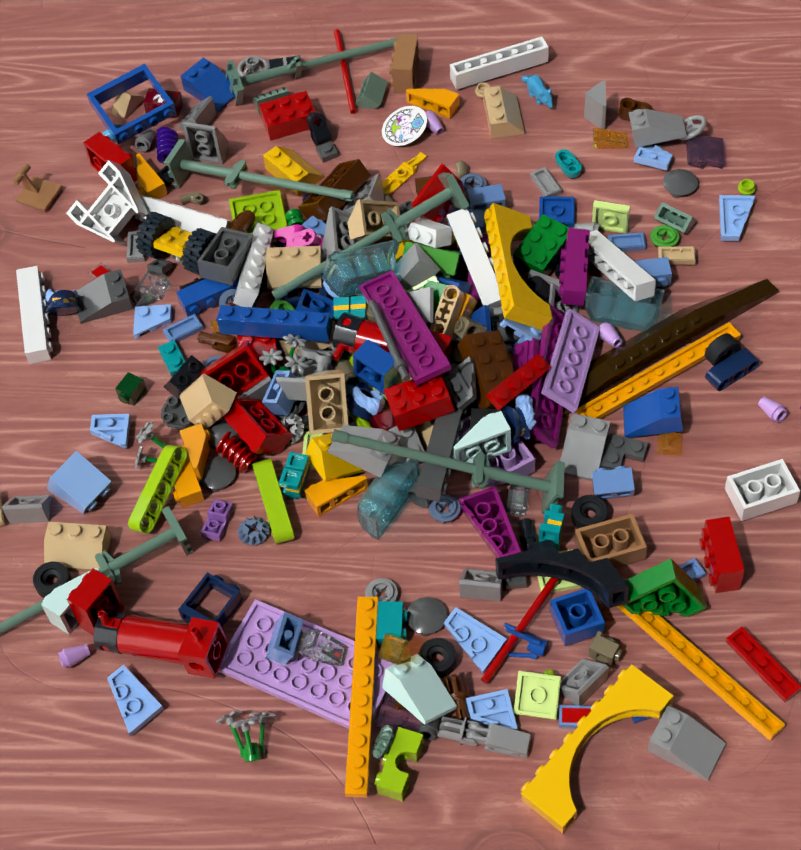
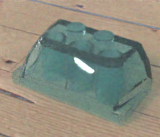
(354, 267)
(612, 305)
(386, 497)

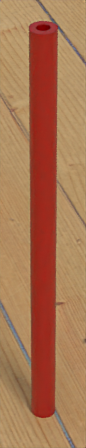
(345, 73)
(520, 628)

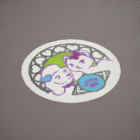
(404, 125)

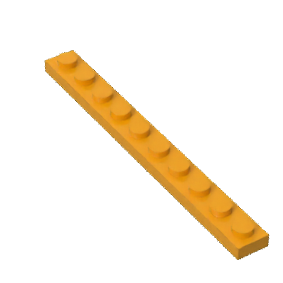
(653, 375)
(708, 672)
(361, 698)

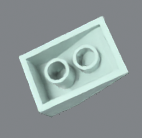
(488, 436)
(58, 608)
(418, 689)

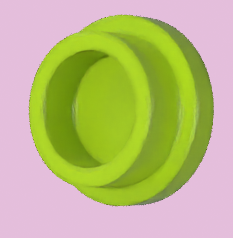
(746, 187)

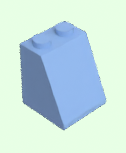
(79, 483)

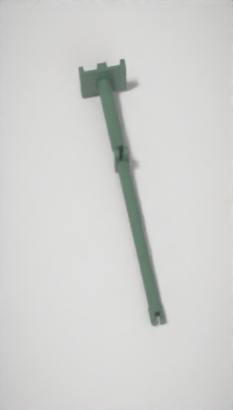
(294, 68)
(182, 163)
(393, 225)
(481, 471)
(111, 566)

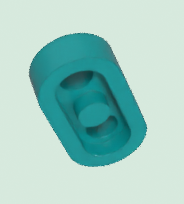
(571, 166)

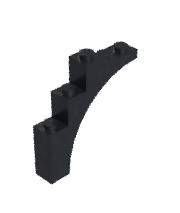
(544, 560)

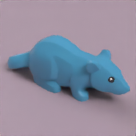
(537, 88)

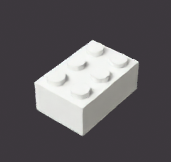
(762, 489)

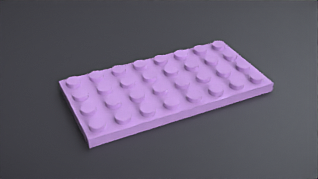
(302, 682)

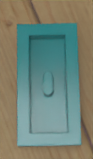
(171, 356)

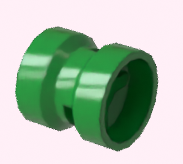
(294, 217)

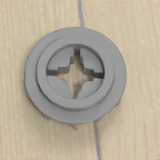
(297, 426)
(381, 585)

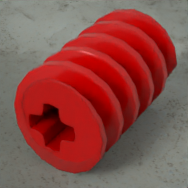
(235, 453)

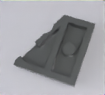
(462, 383)

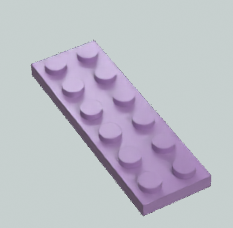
(571, 360)

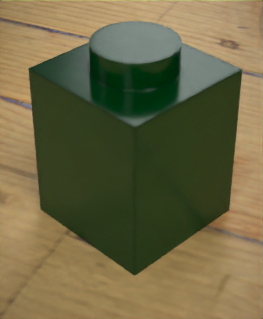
(130, 389)

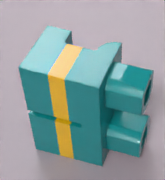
(355, 305)
(295, 475)
(552, 526)

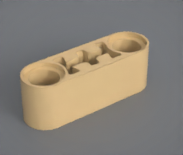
(445, 307)

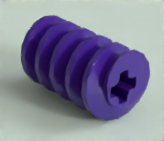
(166, 141)

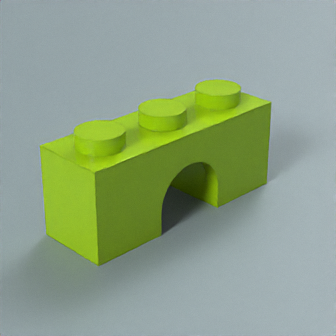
(404, 746)

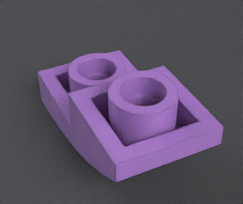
(217, 520)

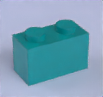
(390, 620)

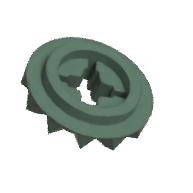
(382, 741)

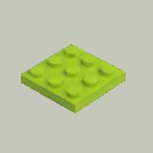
(265, 206)

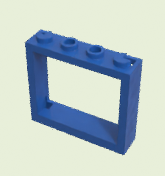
(118, 87)

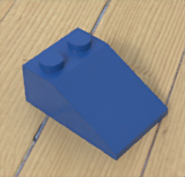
(207, 80)
(654, 413)

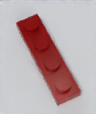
(518, 381)
(763, 664)

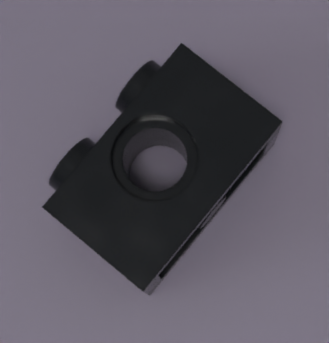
(184, 376)

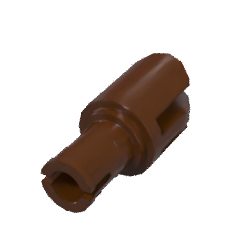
(243, 221)
(218, 341)
(458, 696)

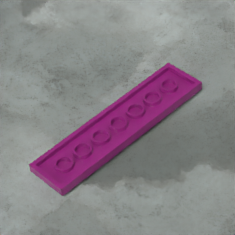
(406, 327)
(547, 412)

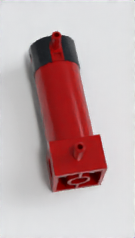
(353, 331)
(195, 645)

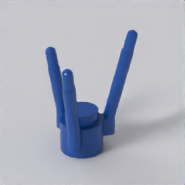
(535, 646)

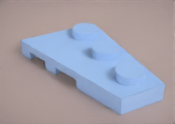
(733, 215)
(475, 638)
(133, 700)

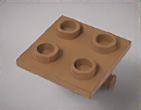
(36, 191)

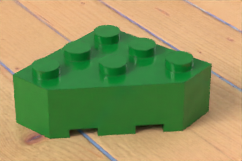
(664, 591)

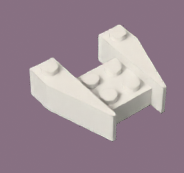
(113, 206)

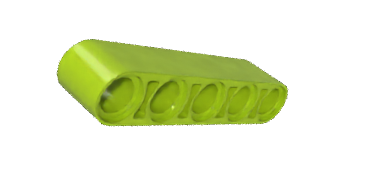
(157, 489)
(273, 501)

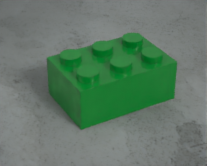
(542, 246)

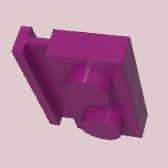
(524, 352)

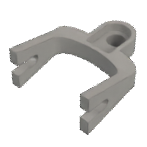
(322, 357)

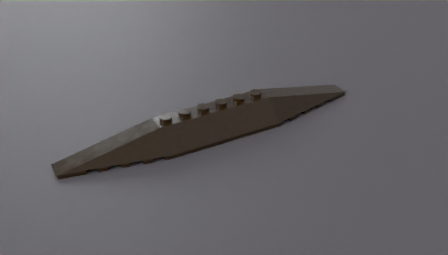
(683, 326)

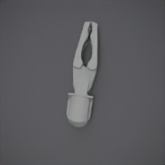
(497, 739)

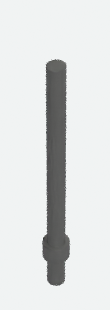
(399, 363)

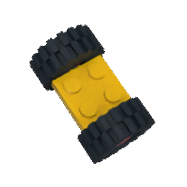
(160, 236)

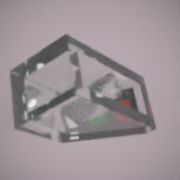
(150, 289)
(518, 500)
(322, 648)

